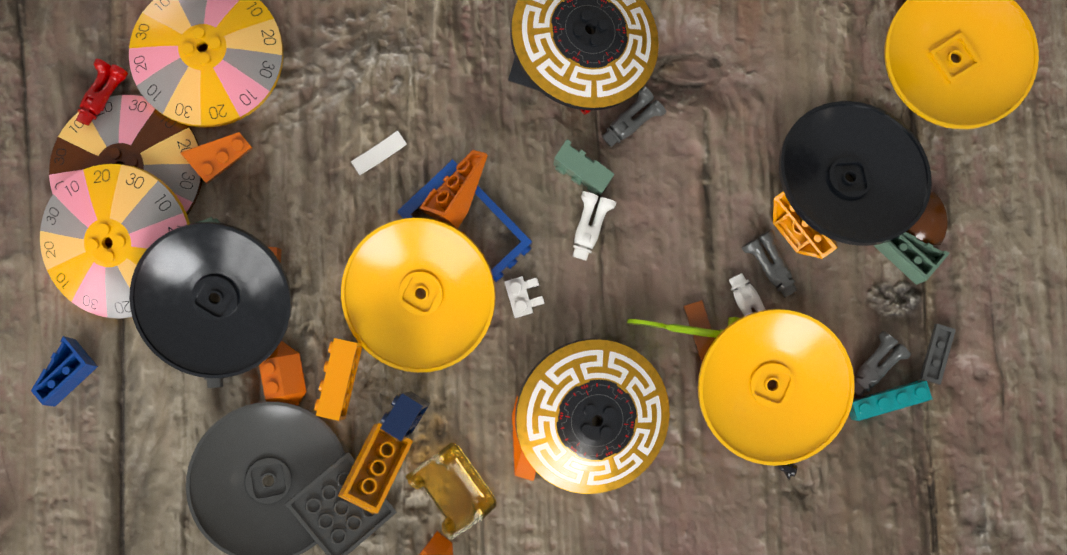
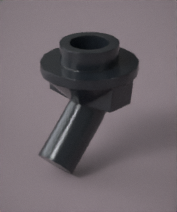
(789, 470)

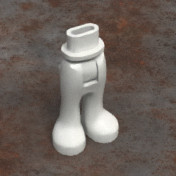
(586, 234)
(745, 295)

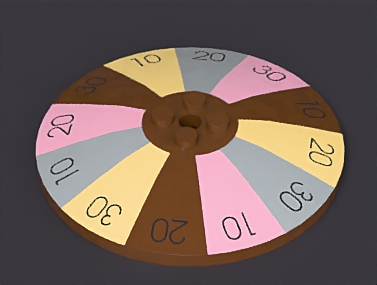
(132, 134)

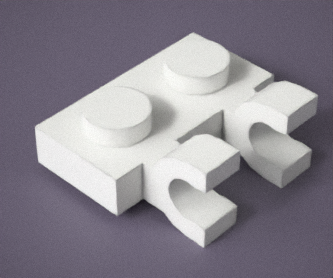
(519, 296)

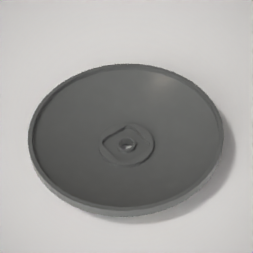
(228, 471)

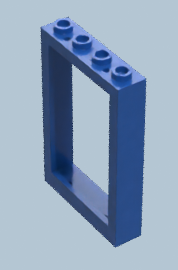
(510, 259)

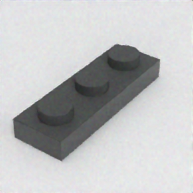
(937, 354)

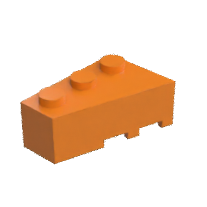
(216, 156)

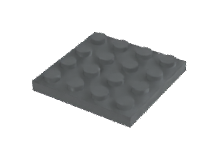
(331, 520)

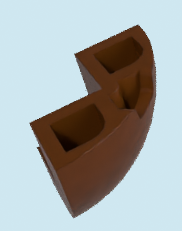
(932, 224)

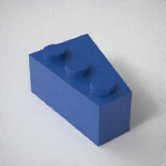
(64, 373)

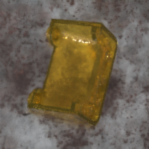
(454, 489)

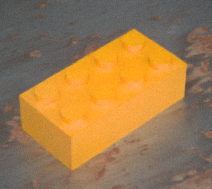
(339, 379)
(374, 470)

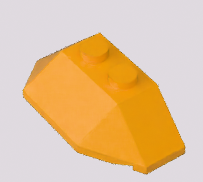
(798, 233)

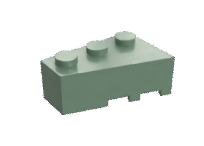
(582, 169)
(913, 256)

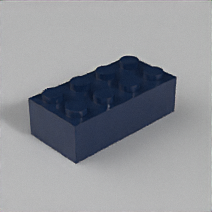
(404, 415)

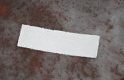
(379, 153)

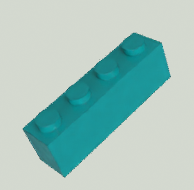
(890, 400)

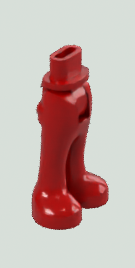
(97, 96)

